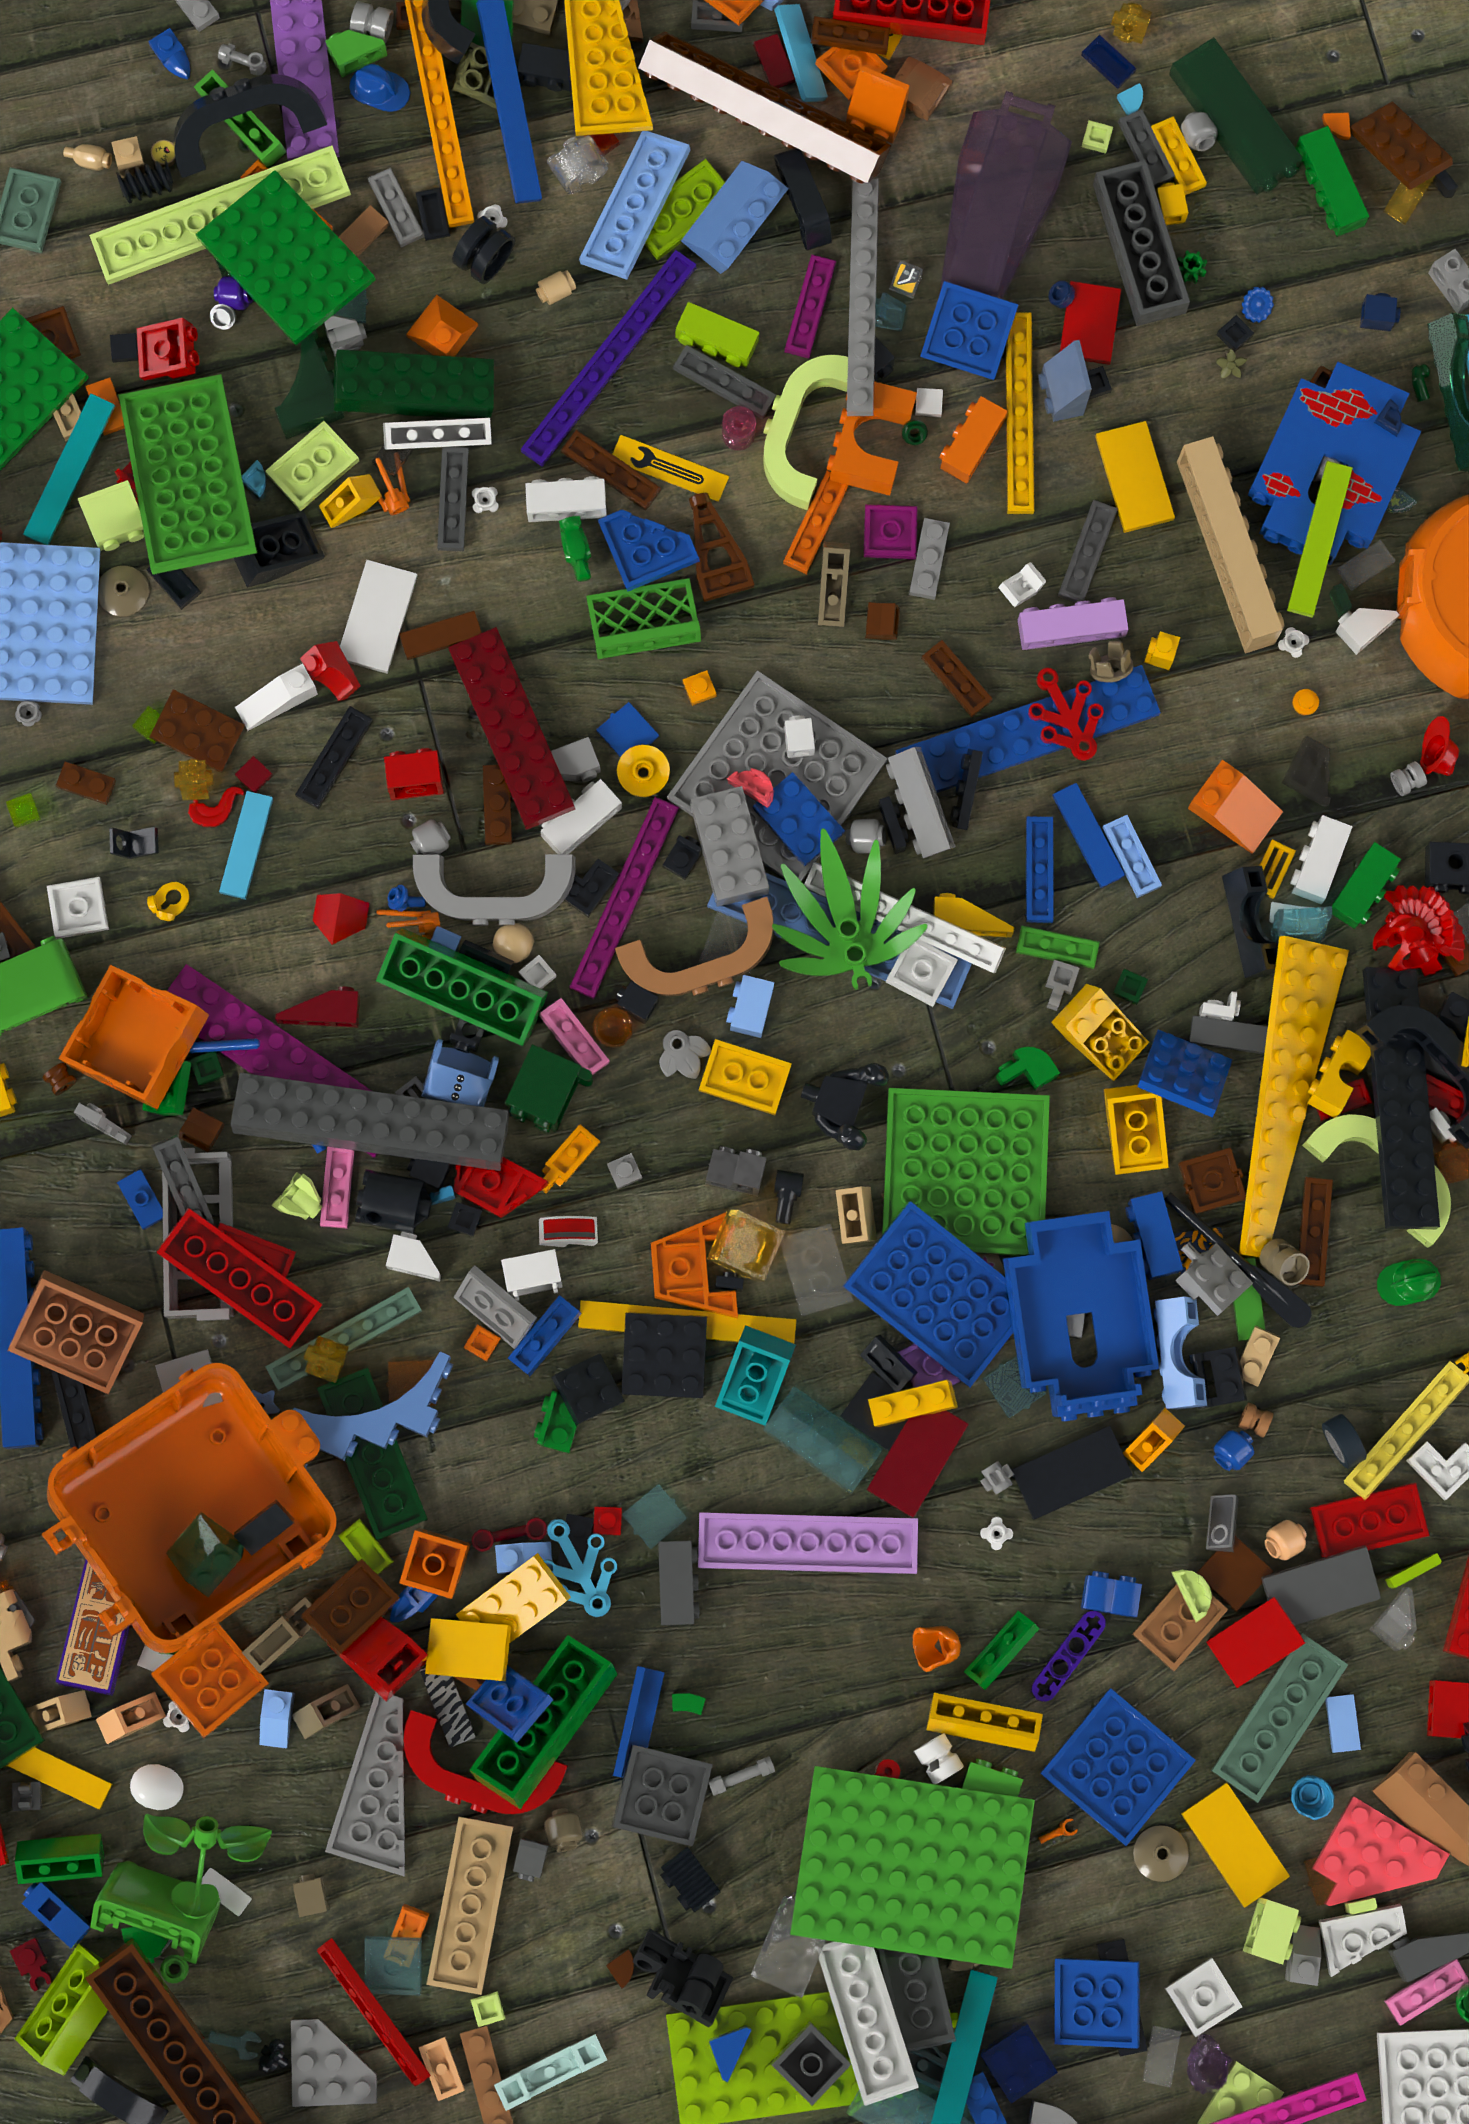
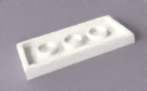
(377, 616)

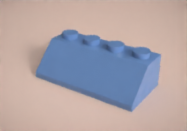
(734, 215)

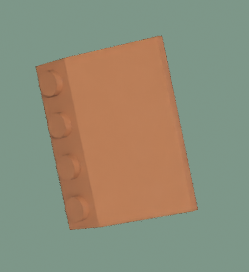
(76, 1332)

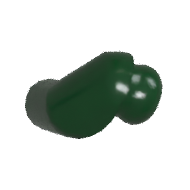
(1418, 382)

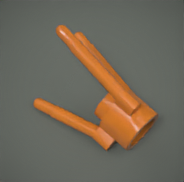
(394, 500)
(425, 920)

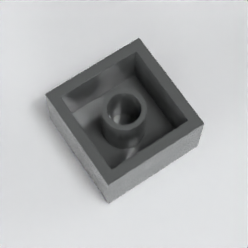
(811, 2063)

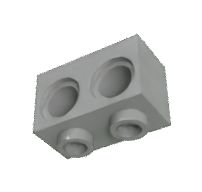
(1452, 279)

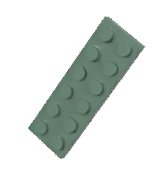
(1279, 1718)

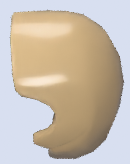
(513, 942)

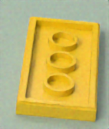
(1135, 477)
(1235, 1845)

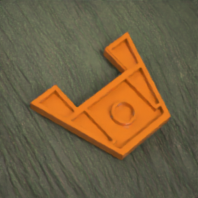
(681, 1270)

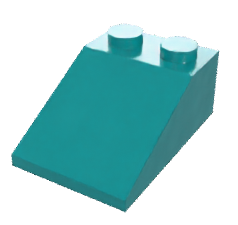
(755, 1375)

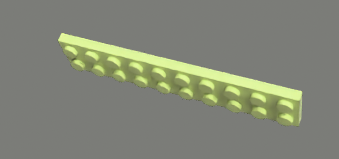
(172, 229)

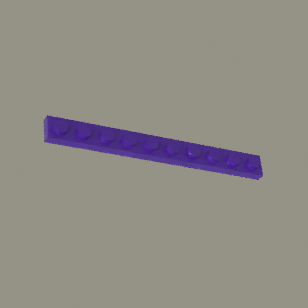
(608, 358)

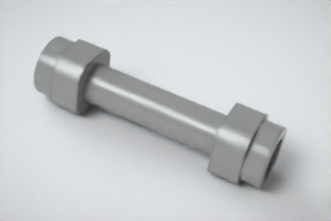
(763, 1767)

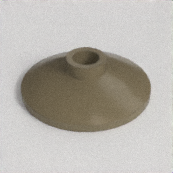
(127, 602)
(1146, 1851)

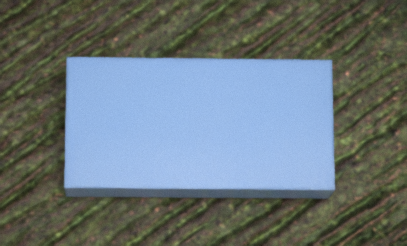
(1342, 1723)

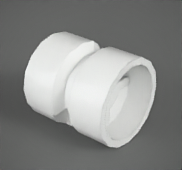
(939, 1759)

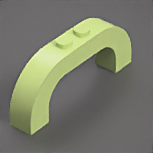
(813, 374)
(1363, 1129)

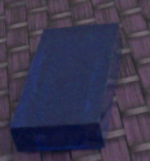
(1108, 61)

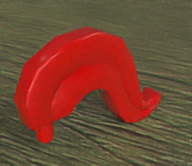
(214, 816)

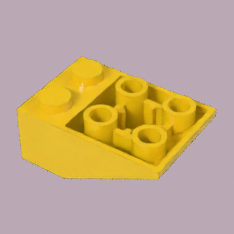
(1100, 1031)

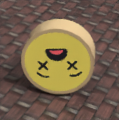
(163, 150)

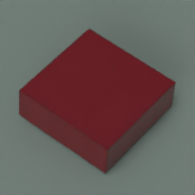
(253, 774)

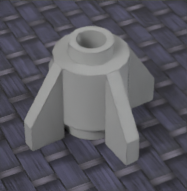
(344, 333)

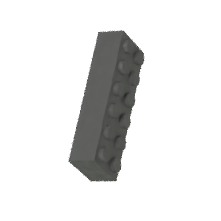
(1141, 243)

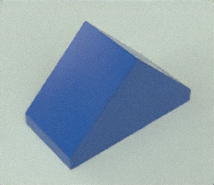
(728, 2049)

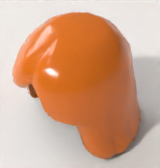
(924, 1646)

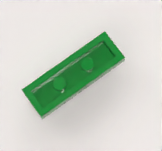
(1001, 1650)

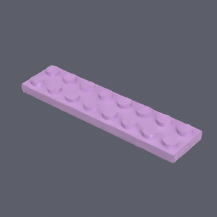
(808, 1543)

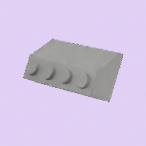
(921, 802)

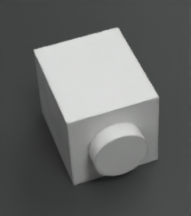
(799, 736)

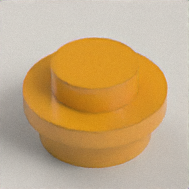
(1305, 702)

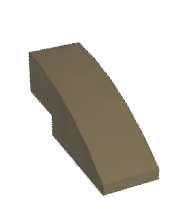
(279, 1637)

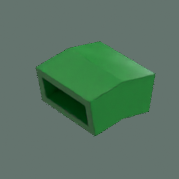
(688, 1702)

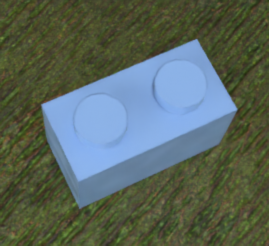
(751, 1006)

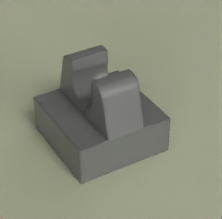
(26, 1796)

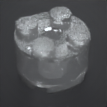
(578, 164)

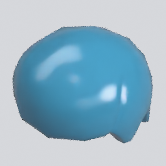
(1312, 1797)

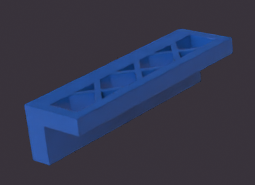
(639, 1714)

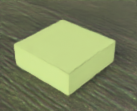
(1097, 136)
(1360, 1905)
(488, 2009)

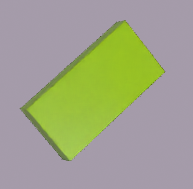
(365, 1547)
(1413, 1571)

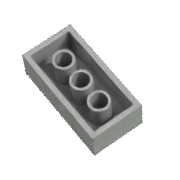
(729, 846)

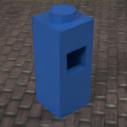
(56, 1913)

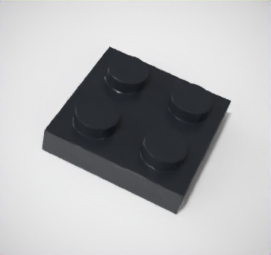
(588, 1389)

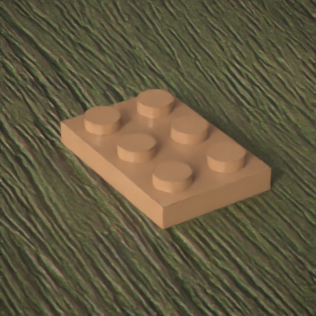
(1172, 1631)

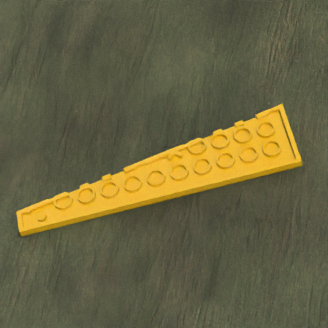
(603, 70)
(1298, 1024)

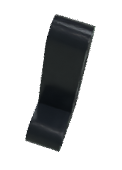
(805, 198)

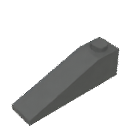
(1423, 1954)

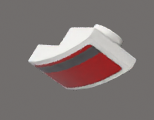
(566, 1230)

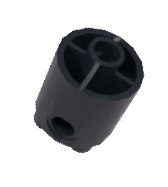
(392, 1202)

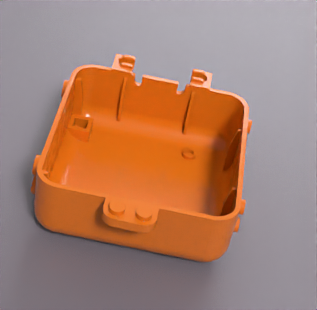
(159, 1468)

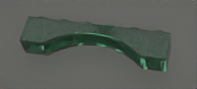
(1450, 348)

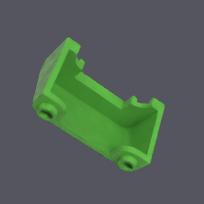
(38, 983)
(144, 1901)

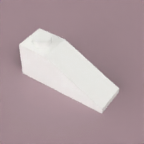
(277, 697)

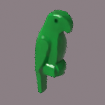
(575, 547)

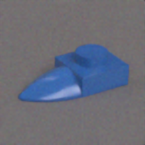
(171, 53)
(411, 1602)

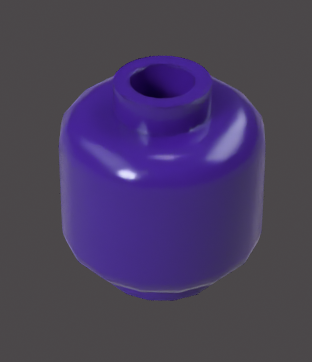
(231, 294)

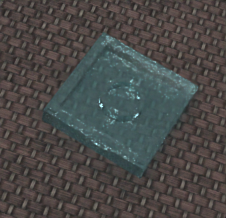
(393, 1965)

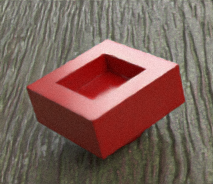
(607, 1520)

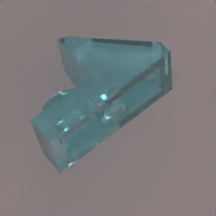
(889, 312)

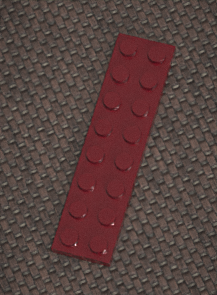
(511, 728)

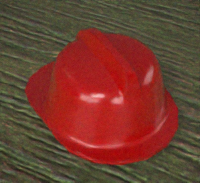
(1438, 750)

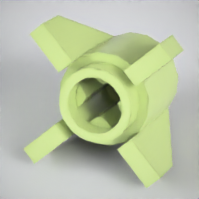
(299, 1198)

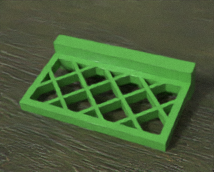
(649, 638)

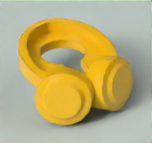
(155, 901)

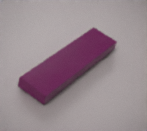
(810, 306)

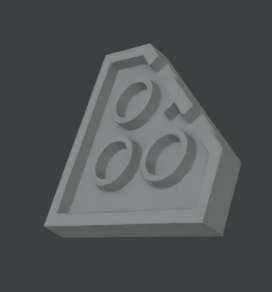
(327, 2068)

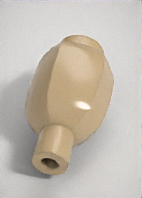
(89, 156)

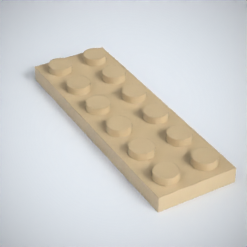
(470, 1905)

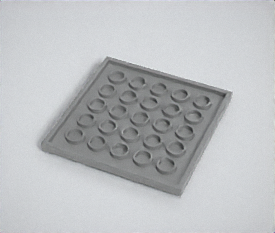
(755, 738)

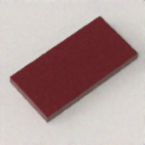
(916, 1460)

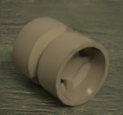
(1284, 1262)

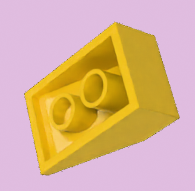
(1136, 1129)

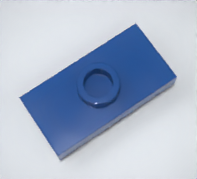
(141, 1199)

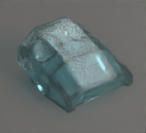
(1301, 923)

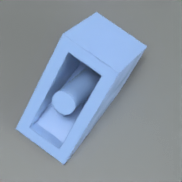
(514, 1555)
(276, 1718)

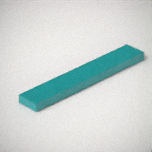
(69, 470)
(965, 2049)

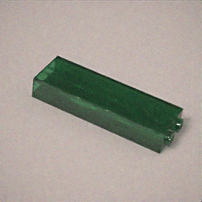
(1242, 121)

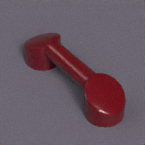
(483, 1538)

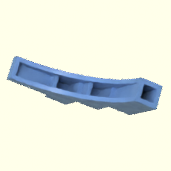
(379, 1426)

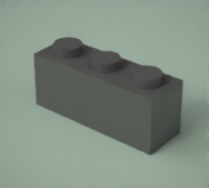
(677, 1583)

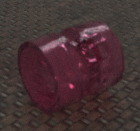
(738, 434)

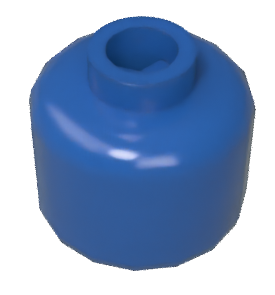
(1233, 1450)

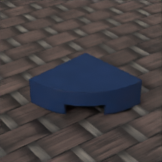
(1390, 418)

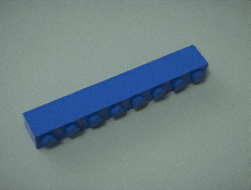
(17, 1374)

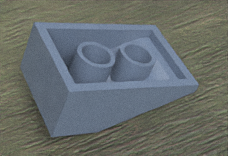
(1066, 383)

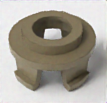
(1102, 666)

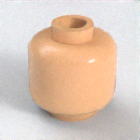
(1285, 1540)

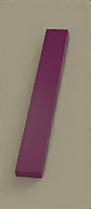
(624, 897)

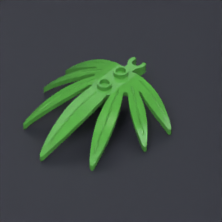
(851, 940)

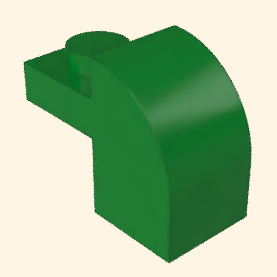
(1033, 1063)

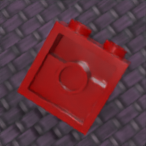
(167, 349)

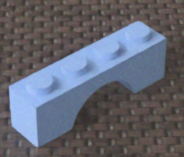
(1174, 1321)

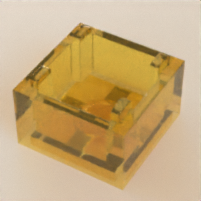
(746, 1245)

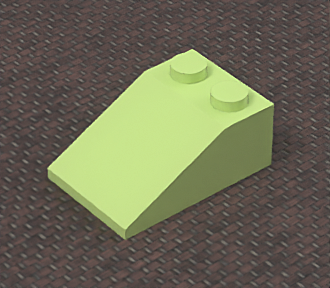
(113, 516)

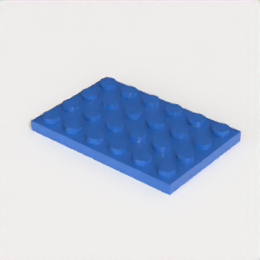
(936, 1293)

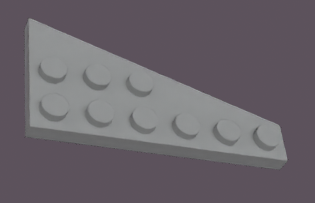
(371, 1811)

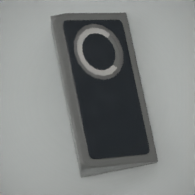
(1222, 1523)

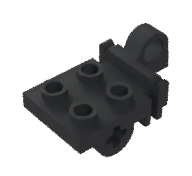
(686, 1980)

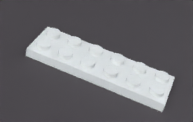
(867, 2021)

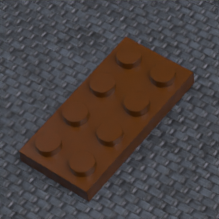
(1401, 145)

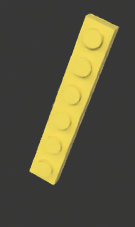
(1407, 1430)

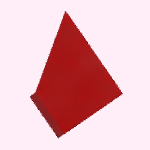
(340, 916)

